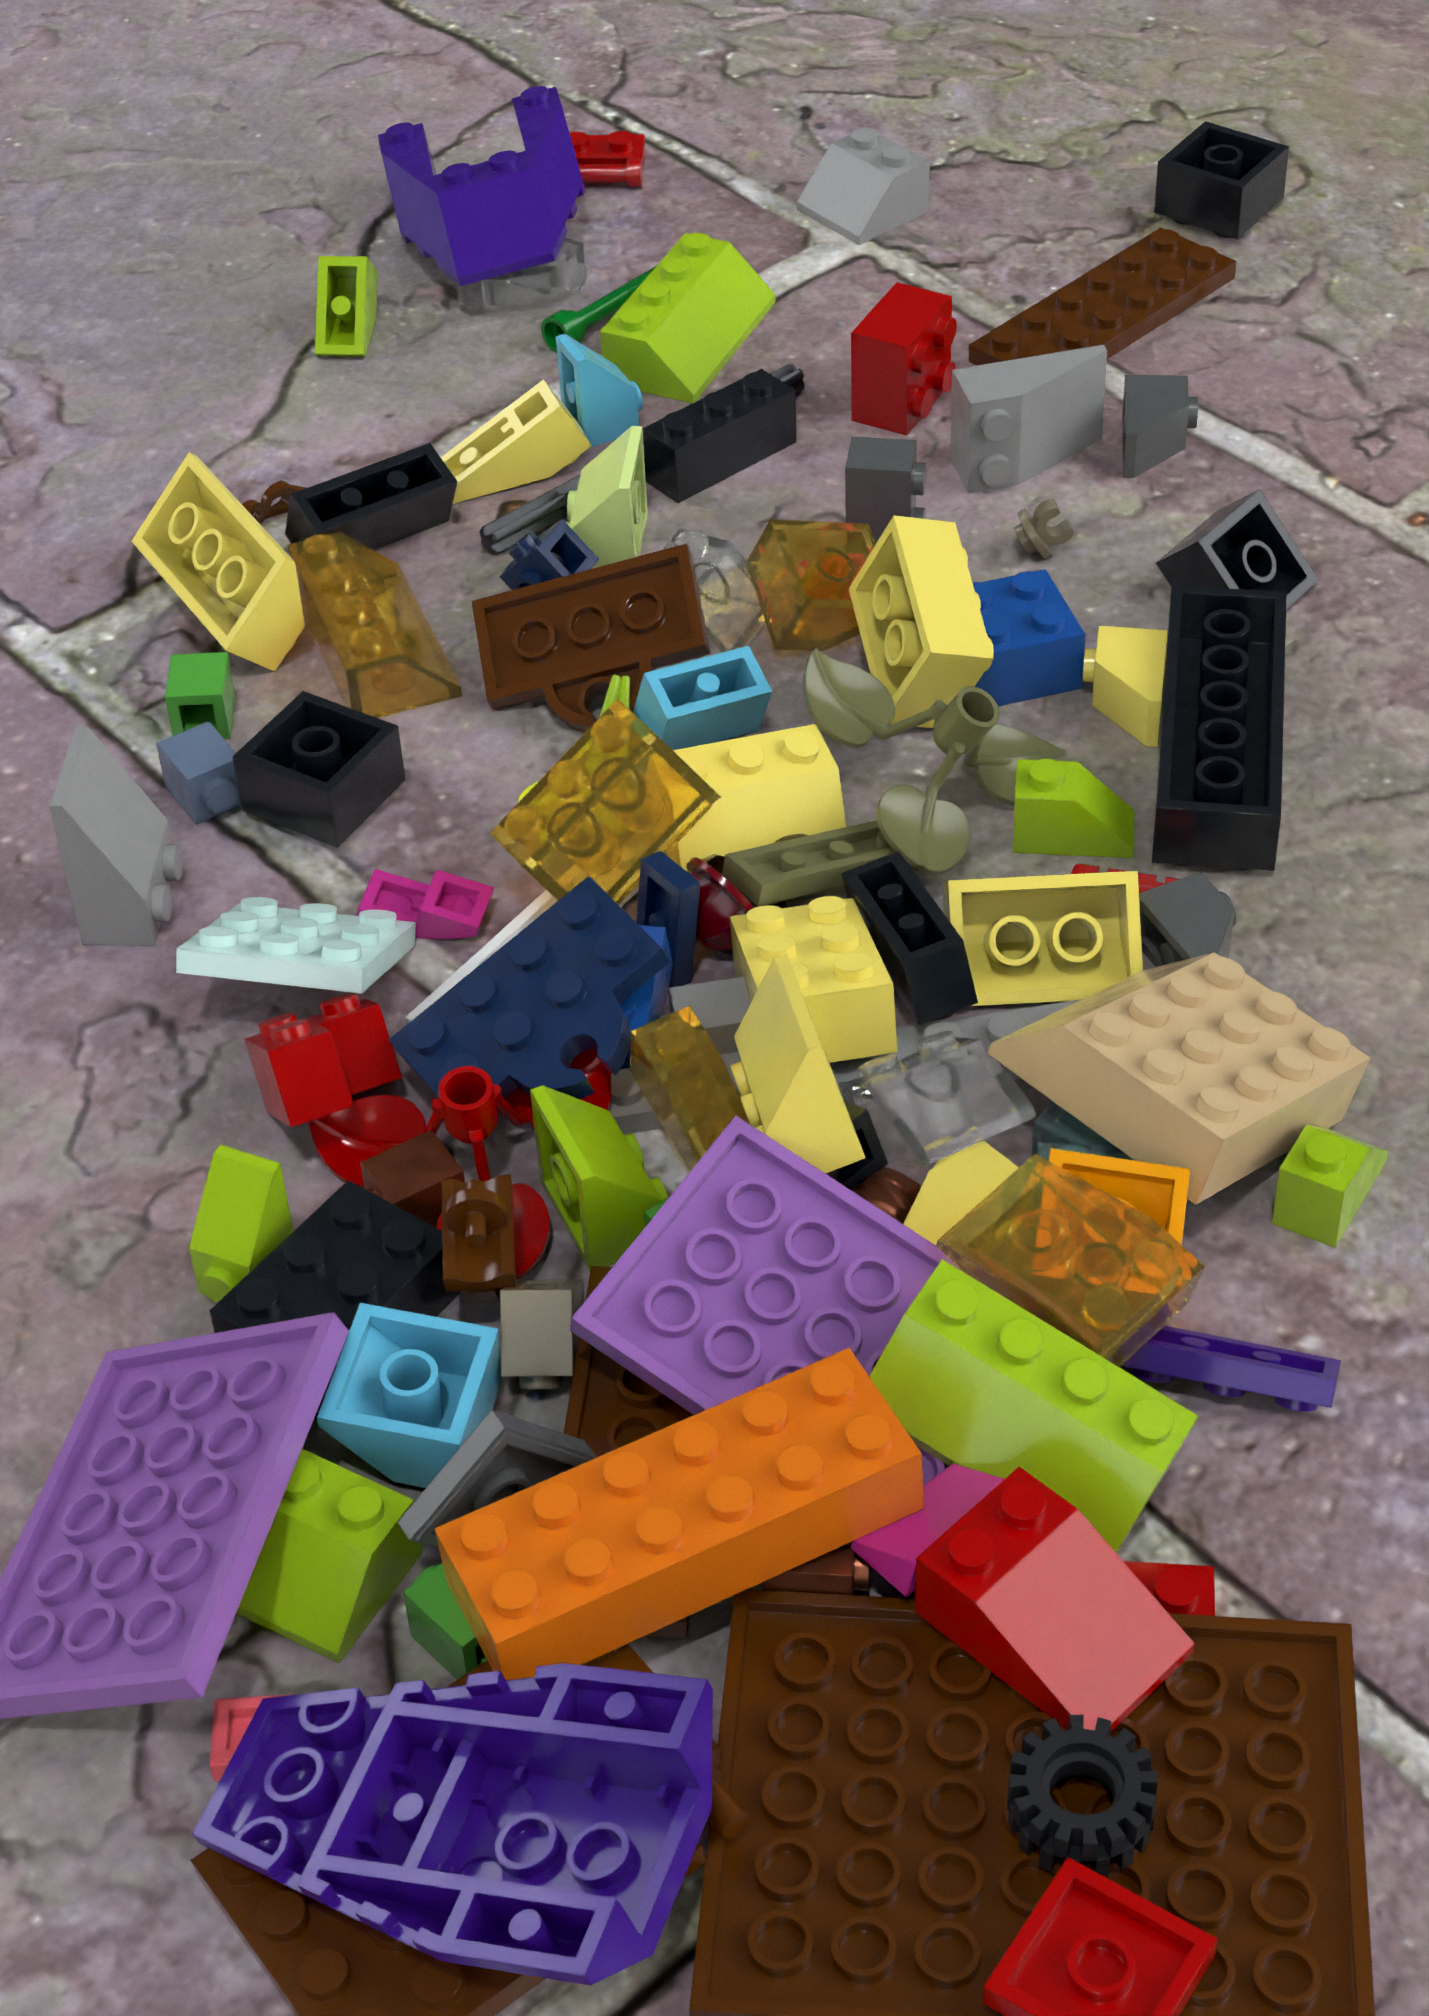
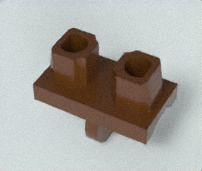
(478, 1237)

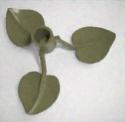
(925, 830)

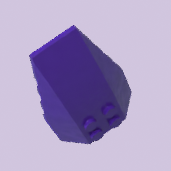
(482, 1817)

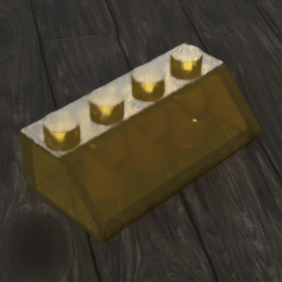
(370, 627)

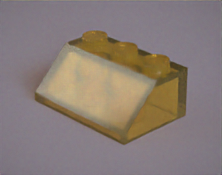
(605, 808)

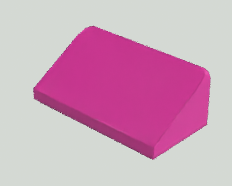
(946, 1499)

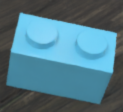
(704, 699)

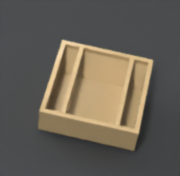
(1190, 1069)

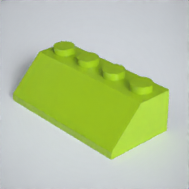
(687, 318)
(1008, 1391)

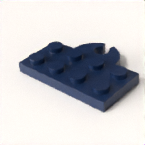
(540, 1001)

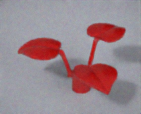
(470, 1114)

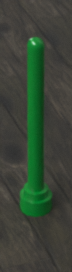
(575, 323)

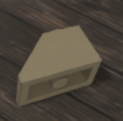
(537, 1331)

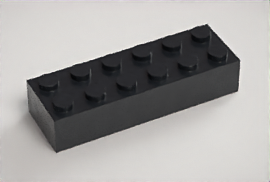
(1221, 729)

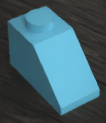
(596, 392)

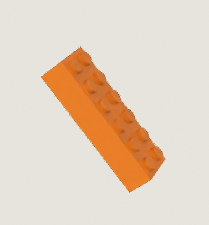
(681, 1518)

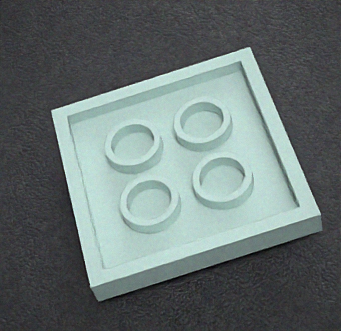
(298, 946)

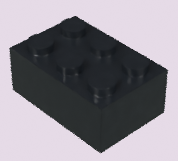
(340, 1257)

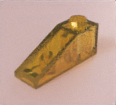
(685, 1082)

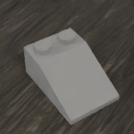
(1025, 415)
(112, 847)

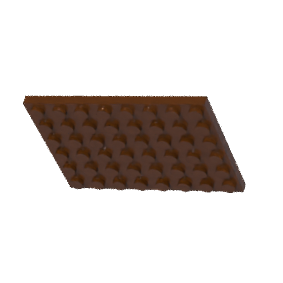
(886, 1845)

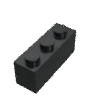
(719, 435)
(377, 501)
(912, 938)

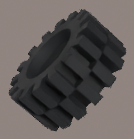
(1087, 1756)

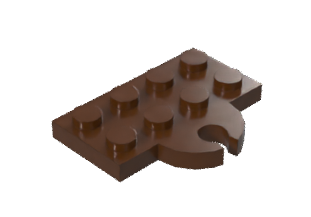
(584, 627)

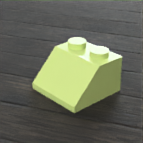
(612, 500)

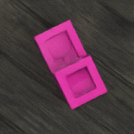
(443, 910)

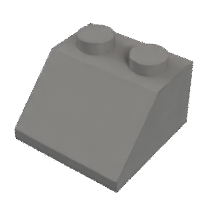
(866, 186)

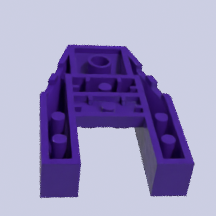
(491, 213)

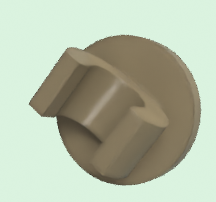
(1035, 533)

